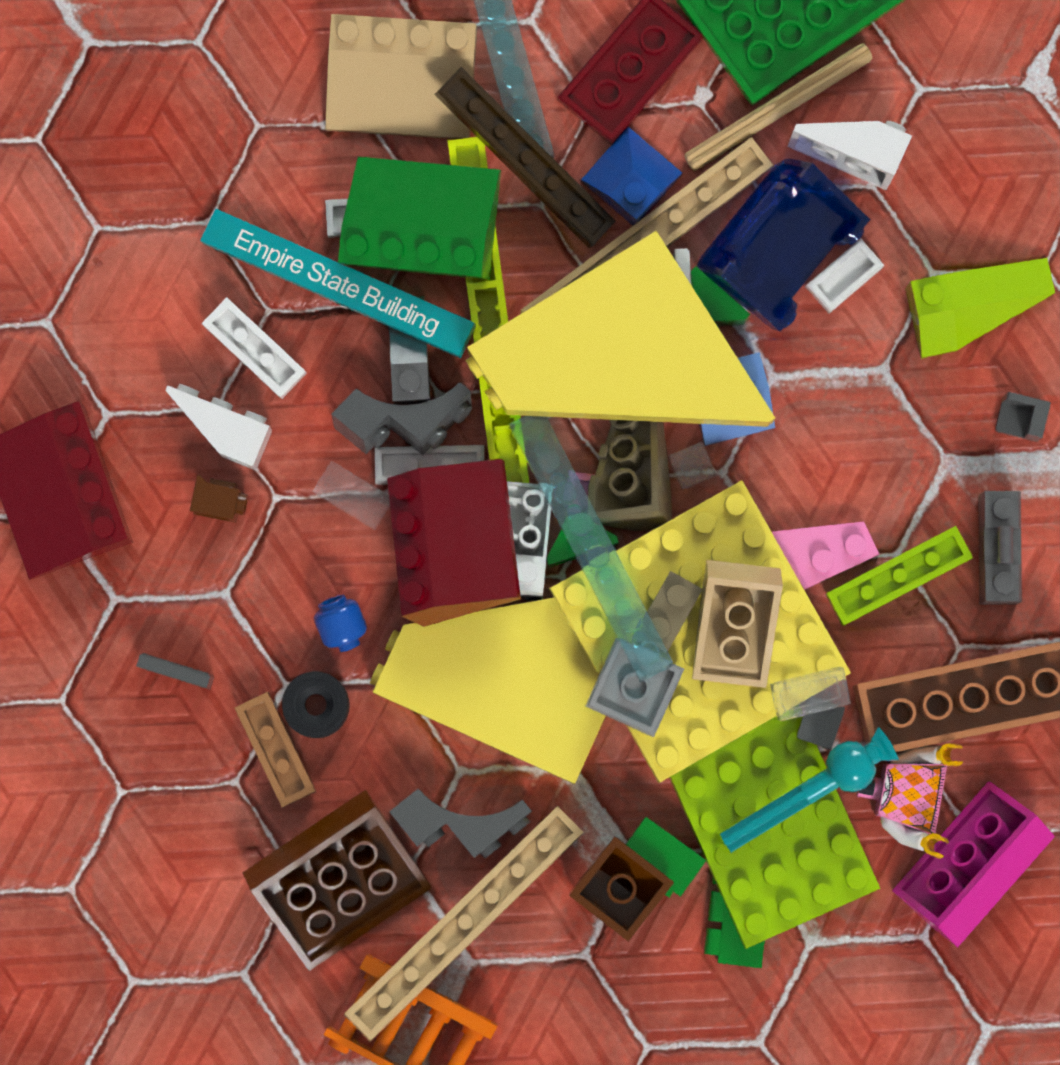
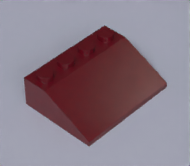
(59, 491)
(453, 540)

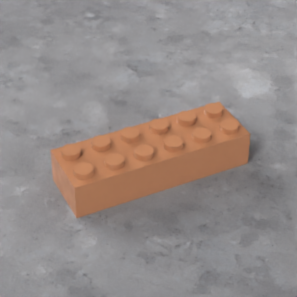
(962, 698)

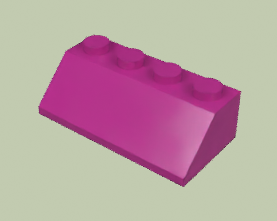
(984, 857)

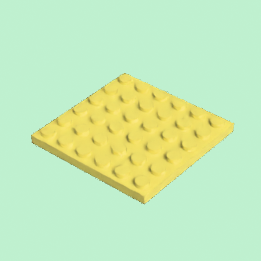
(702, 712)

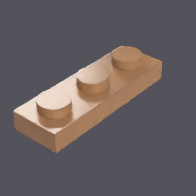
(275, 749)

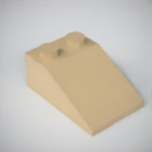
(737, 623)

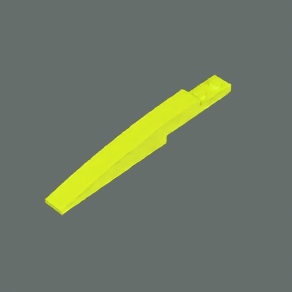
(489, 312)

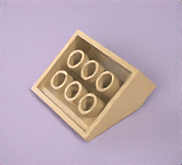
(388, 74)

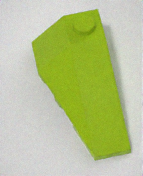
(966, 304)

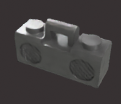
(1000, 548)

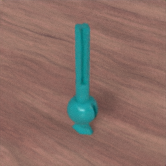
(848, 767)

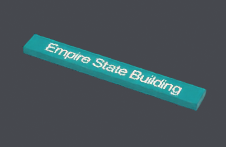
(338, 283)

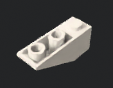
(230, 433)

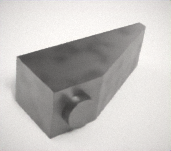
(409, 368)

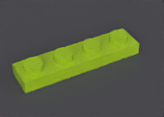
(899, 576)

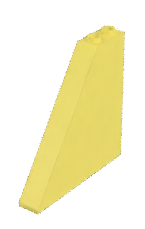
(620, 348)
(502, 679)

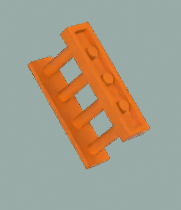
(441, 1012)

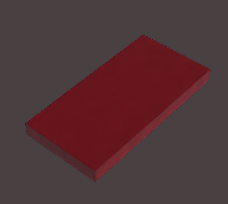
(630, 68)

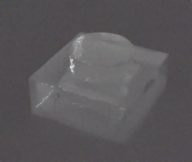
(692, 465)

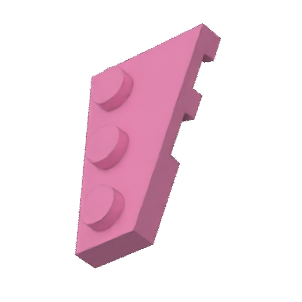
(825, 550)

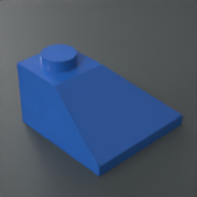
(631, 176)

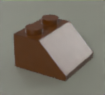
(621, 888)

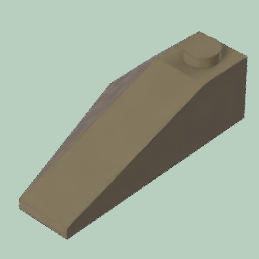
(632, 477)

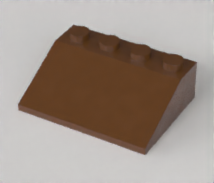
(336, 880)

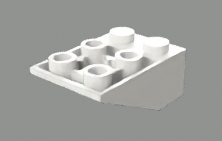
(531, 531)

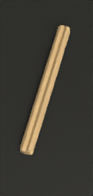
(778, 107)

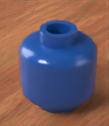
(340, 623)

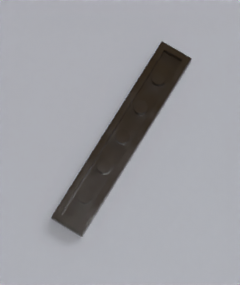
(524, 157)

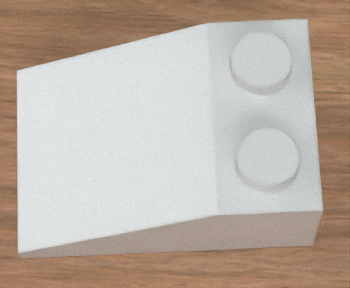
(859, 148)

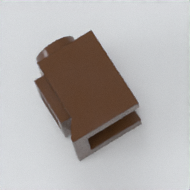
(218, 500)

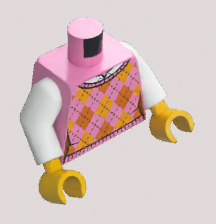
(912, 795)

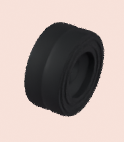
(298, 692)

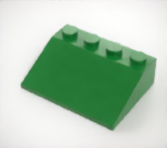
(420, 218)

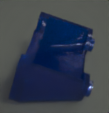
(781, 240)

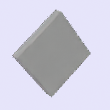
(627, 700)

